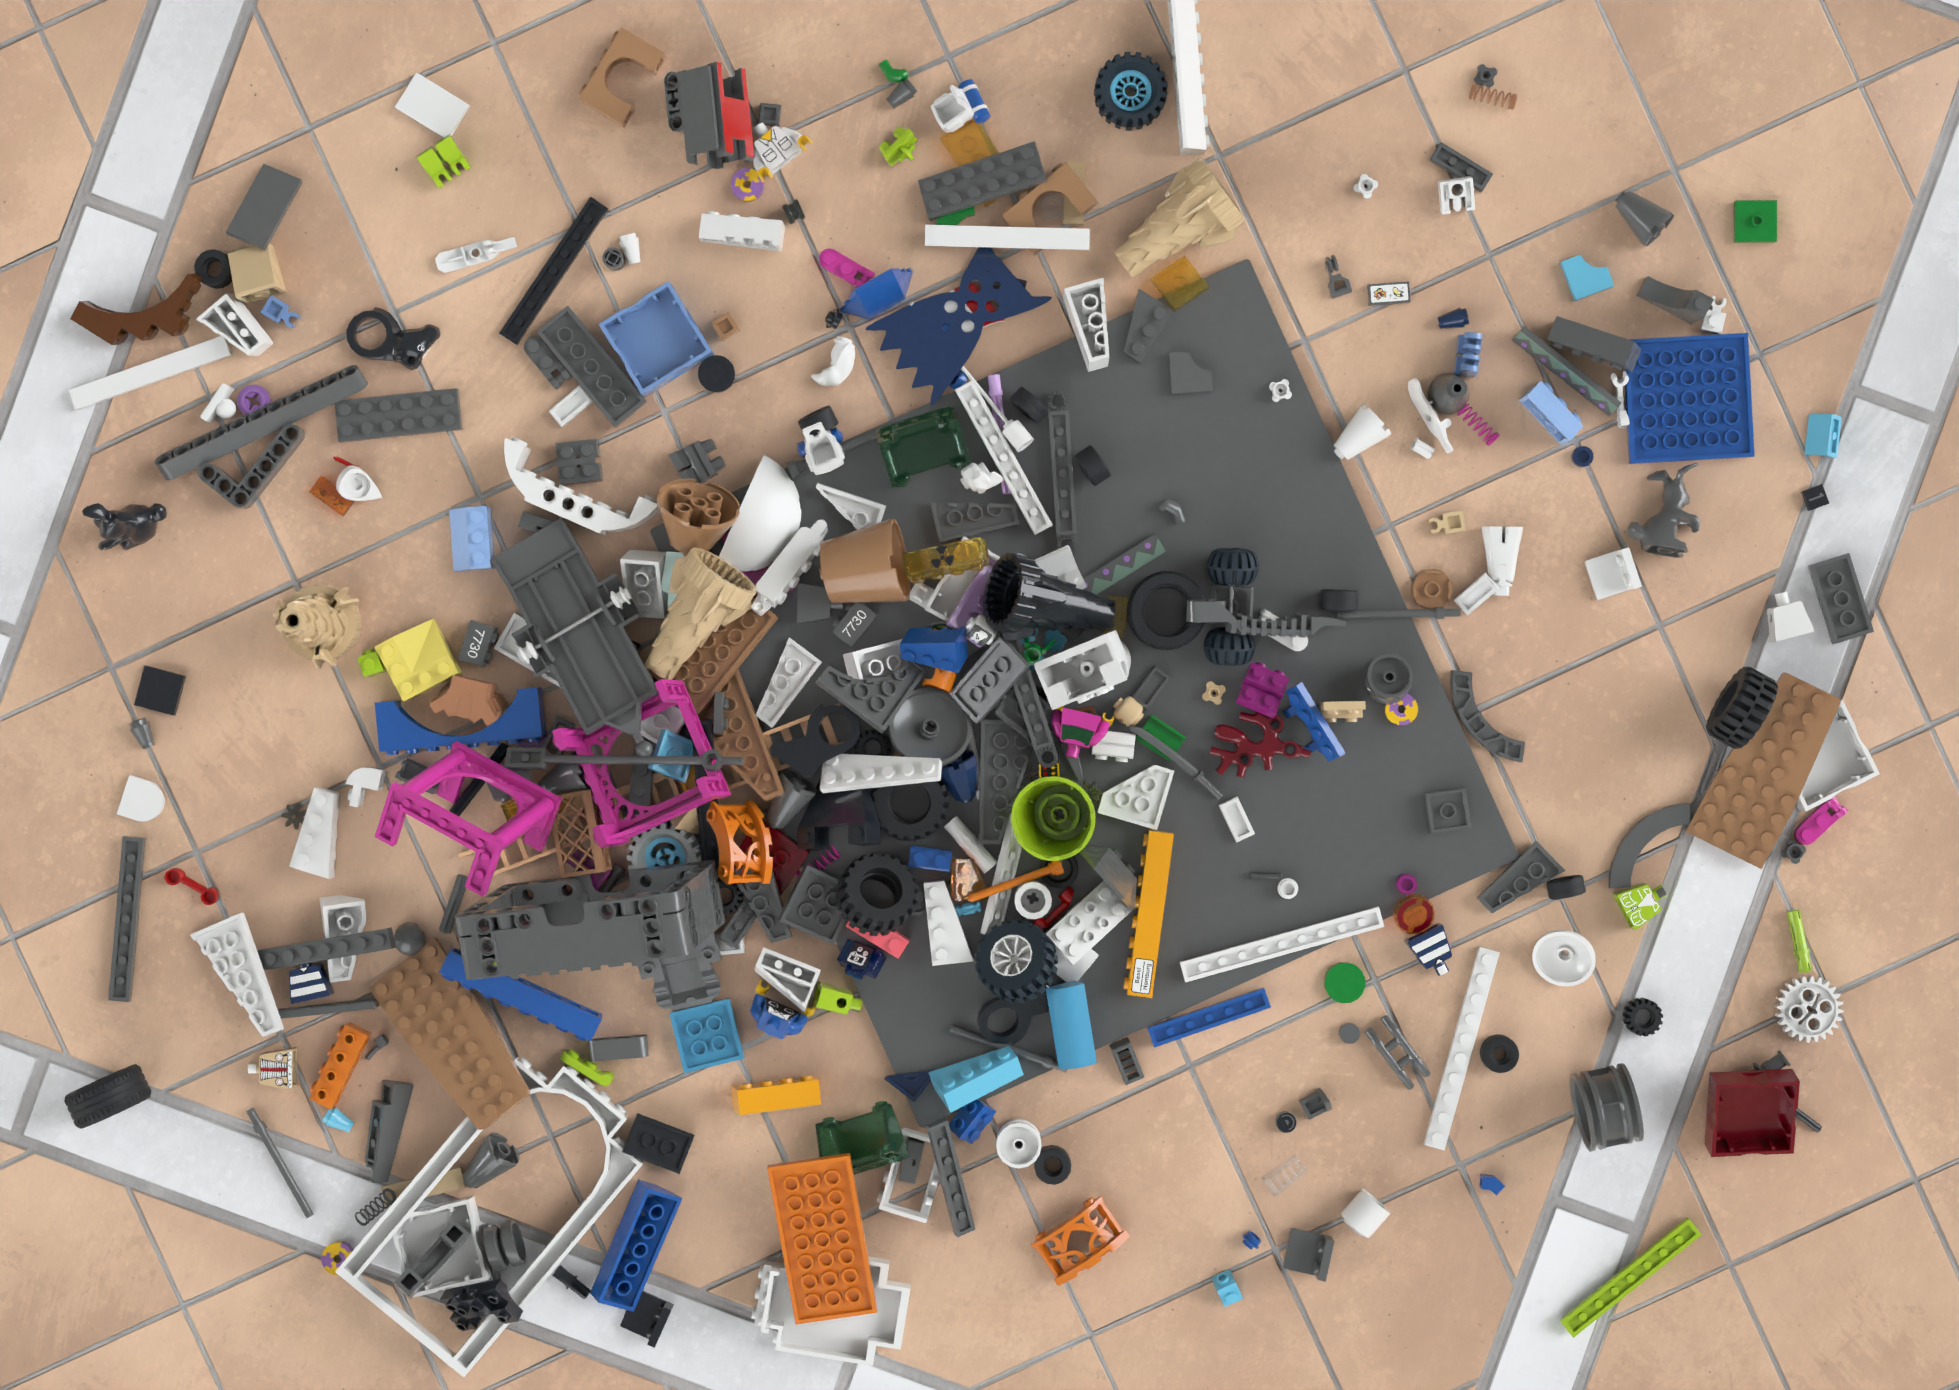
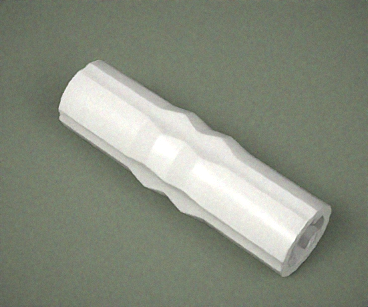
(969, 844)

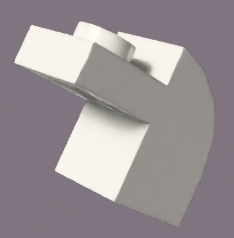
(361, 779)

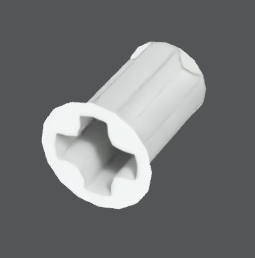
(1422, 448)

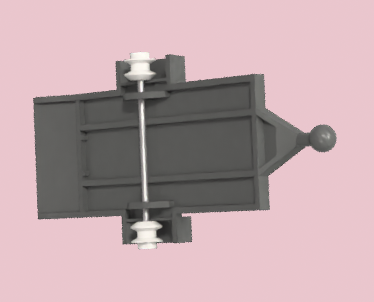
(584, 638)

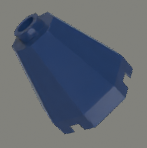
(961, 777)

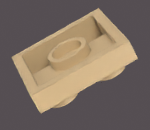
(1342, 709)

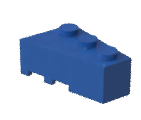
(936, 648)

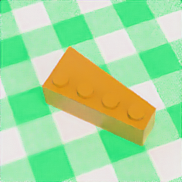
(775, 1095)

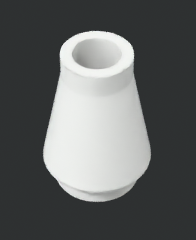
(630, 247)

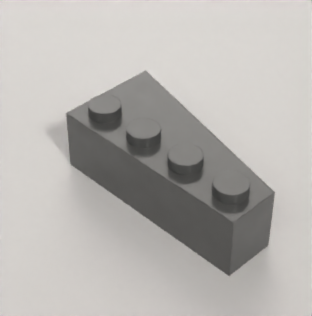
(1594, 343)

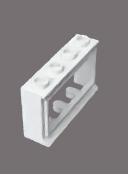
(889, 1179)

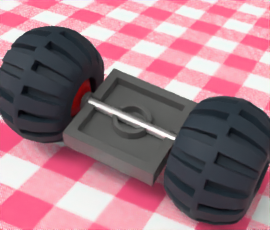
(1228, 569)

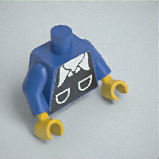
(775, 1017)

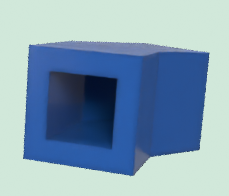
(1490, 1182)

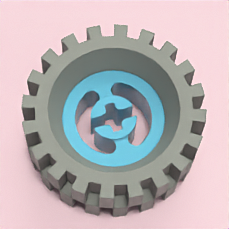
(644, 845)

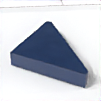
(911, 1083)

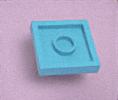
(672, 745)

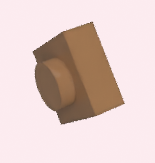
(725, 326)

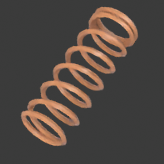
(1512, 100)

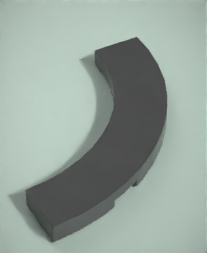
(1476, 724)
(1639, 836)

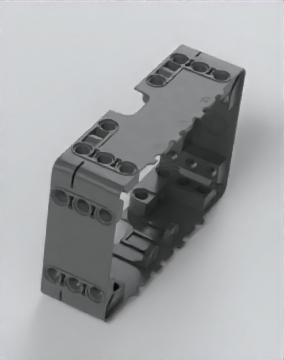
(589, 926)

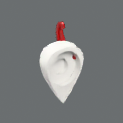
(355, 483)

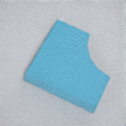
(1584, 278)

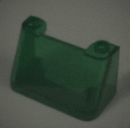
(922, 445)
(869, 1138)

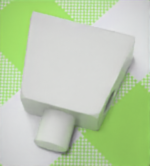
(1787, 619)

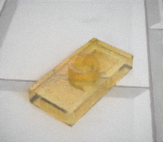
(1120, 615)

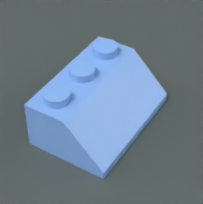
(1551, 412)
(472, 538)

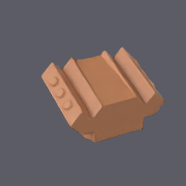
(470, 700)

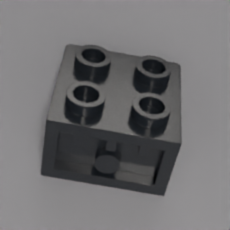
(648, 1317)

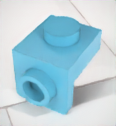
(1227, 1288)

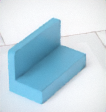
(1823, 435)

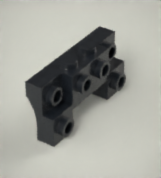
(479, 1300)

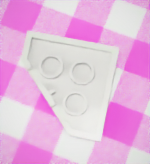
(1139, 797)

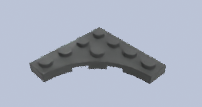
(873, 698)

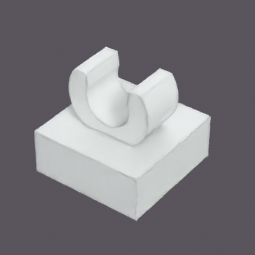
(921, 594)

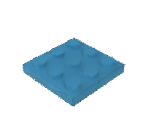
(707, 1035)

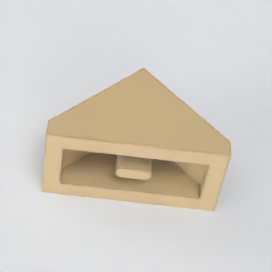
(687, 821)

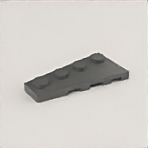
(767, 905)

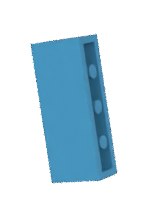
(1071, 1025)

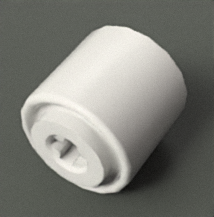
(1038, 908)
(1365, 1214)

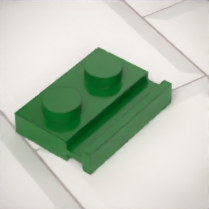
(1162, 732)

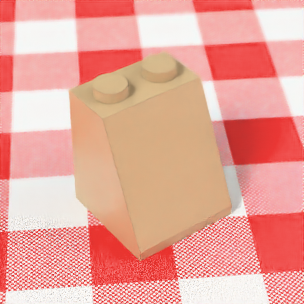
(255, 273)

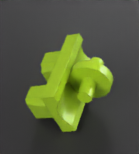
(900, 148)

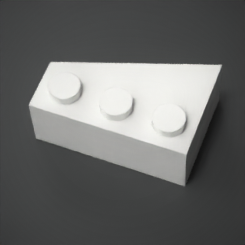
(788, 976)

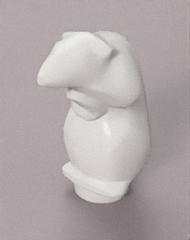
(841, 364)

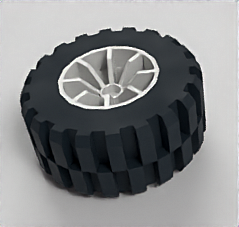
(1016, 961)

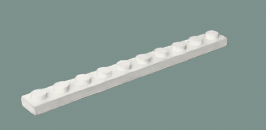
(1281, 944)
(1461, 1048)

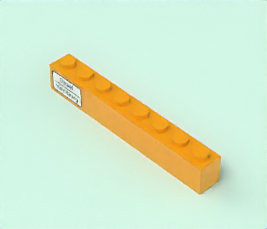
(1149, 913)

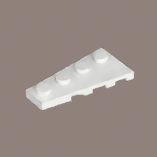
(790, 677)

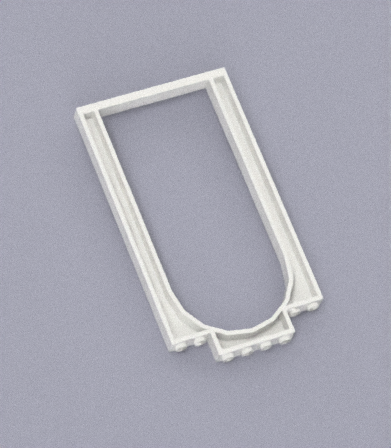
(617, 1172)

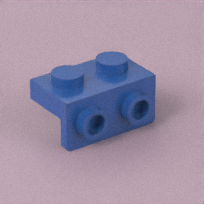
(971, 1120)

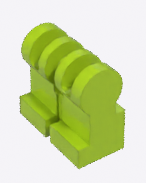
(446, 151)

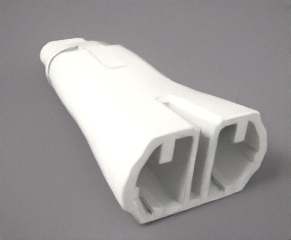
(1501, 554)

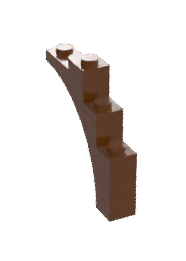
(166, 315)

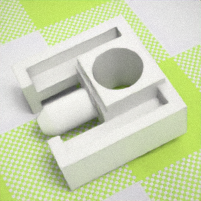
(1466, 191)

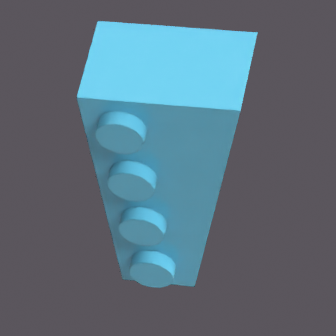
(975, 1077)

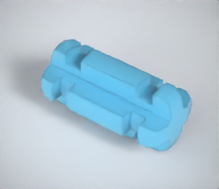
(968, 908)

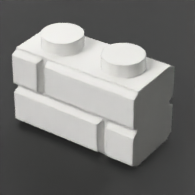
(1115, 745)

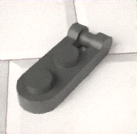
(546, 361)

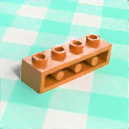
(340, 1065)

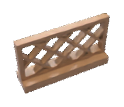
(592, 813)

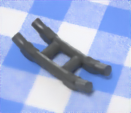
(1385, 1050)

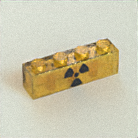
(946, 560)

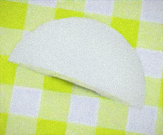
(765, 520)

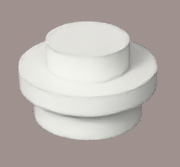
(1287, 888)

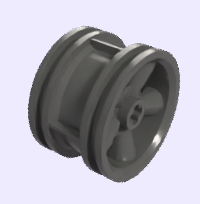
(1606, 1107)

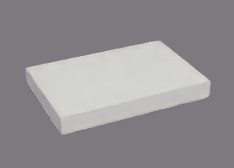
(432, 106)

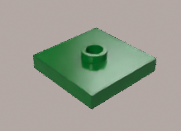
(1755, 221)

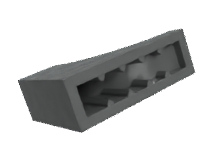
(1684, 304)

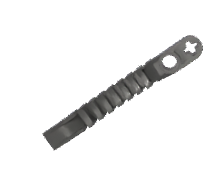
(1215, 611)

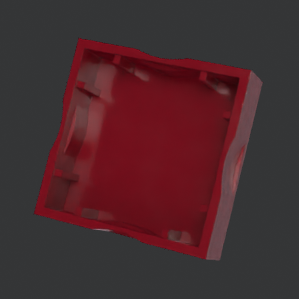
(1751, 1112)

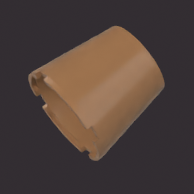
(865, 565)

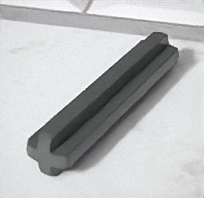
(453, 904)

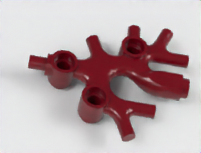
(1266, 748)

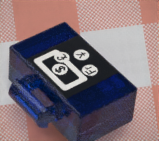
(861, 959)

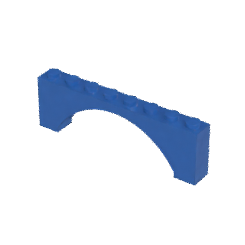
(402, 732)

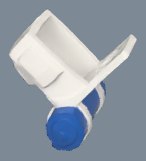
(960, 106)
(822, 451)

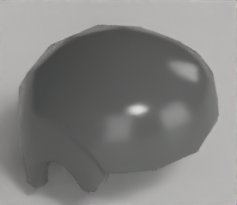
(409, 938)

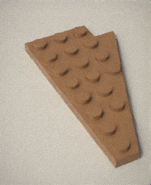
(745, 740)

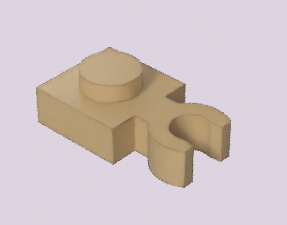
(1451, 523)

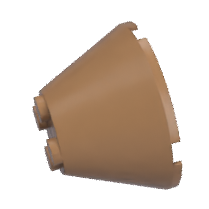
(696, 513)

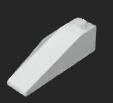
(342, 917)

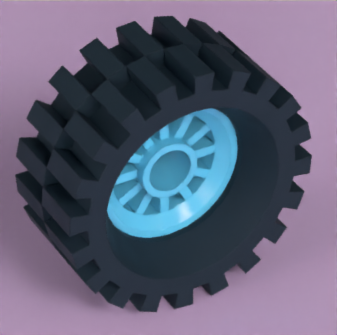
(1125, 68)

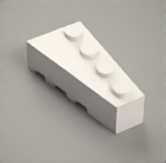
(1088, 318)
(318, 835)
(945, 931)

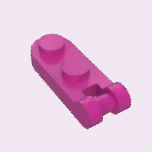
(844, 267)
(1818, 822)

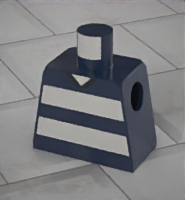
(1431, 948)
(309, 983)

